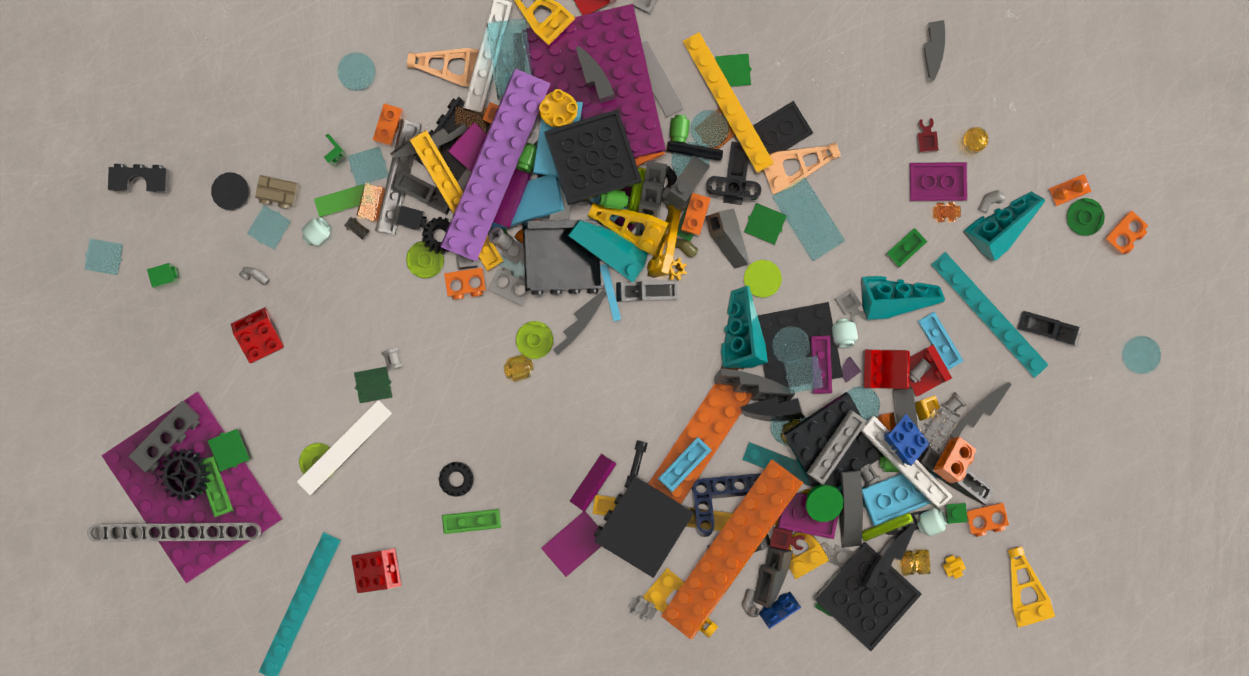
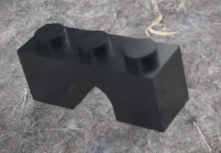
(121, 177)

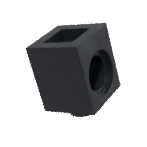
(411, 218)

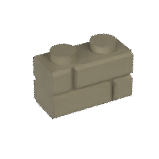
(277, 191)

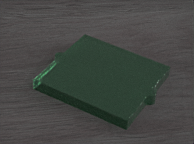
(373, 385)

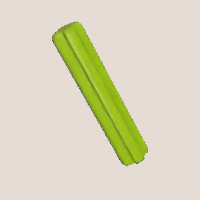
(636, 193)
(887, 526)

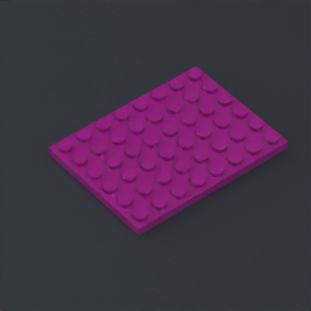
(616, 46)
(156, 506)

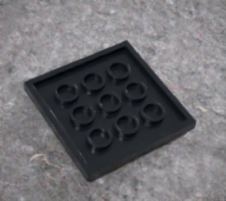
(592, 157)
(813, 320)
(814, 432)
(863, 611)

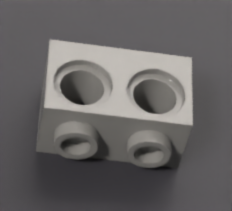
(508, 290)

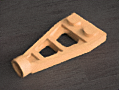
(467, 54)
(776, 174)

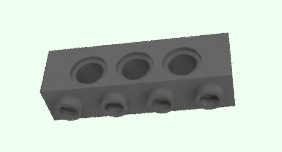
(141, 453)

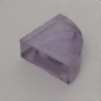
(849, 369)

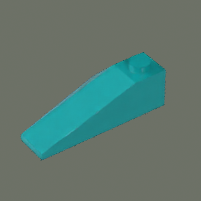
(1000, 230)
(610, 248)
(891, 298)
(744, 338)

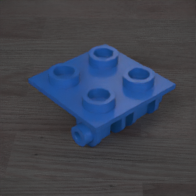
(907, 440)
(780, 610)

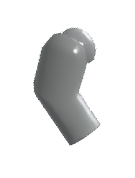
(989, 198)
(255, 273)
(748, 604)

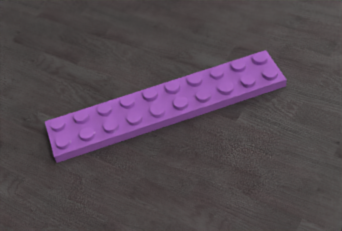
(495, 164)

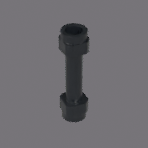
(640, 448)

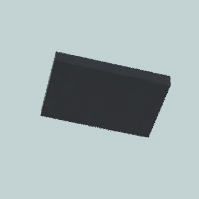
(783, 128)

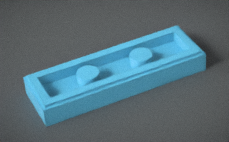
(610, 292)
(939, 337)
(684, 464)

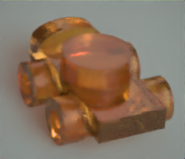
(950, 211)

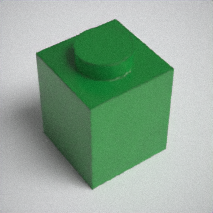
(162, 275)
(956, 512)

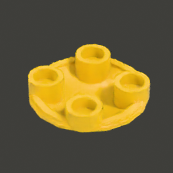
(558, 108)

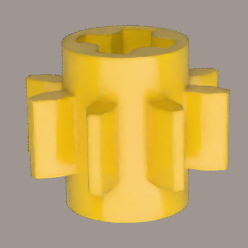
(679, 266)
(954, 566)

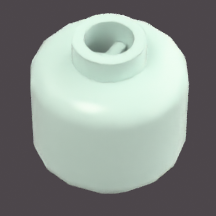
(315, 231)
(844, 333)
(932, 522)

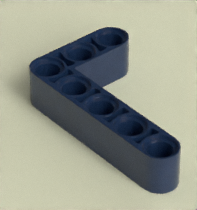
(712, 492)

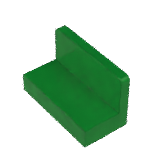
(336, 153)

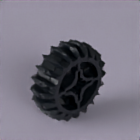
(185, 467)

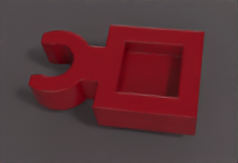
(927, 140)
(783, 539)

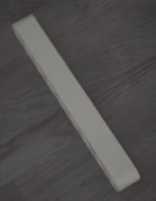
(164, 528)

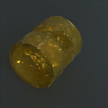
(974, 140)
(915, 562)

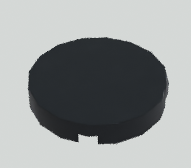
(230, 191)

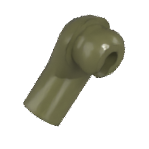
(686, 247)

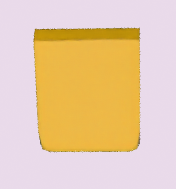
(925, 407)

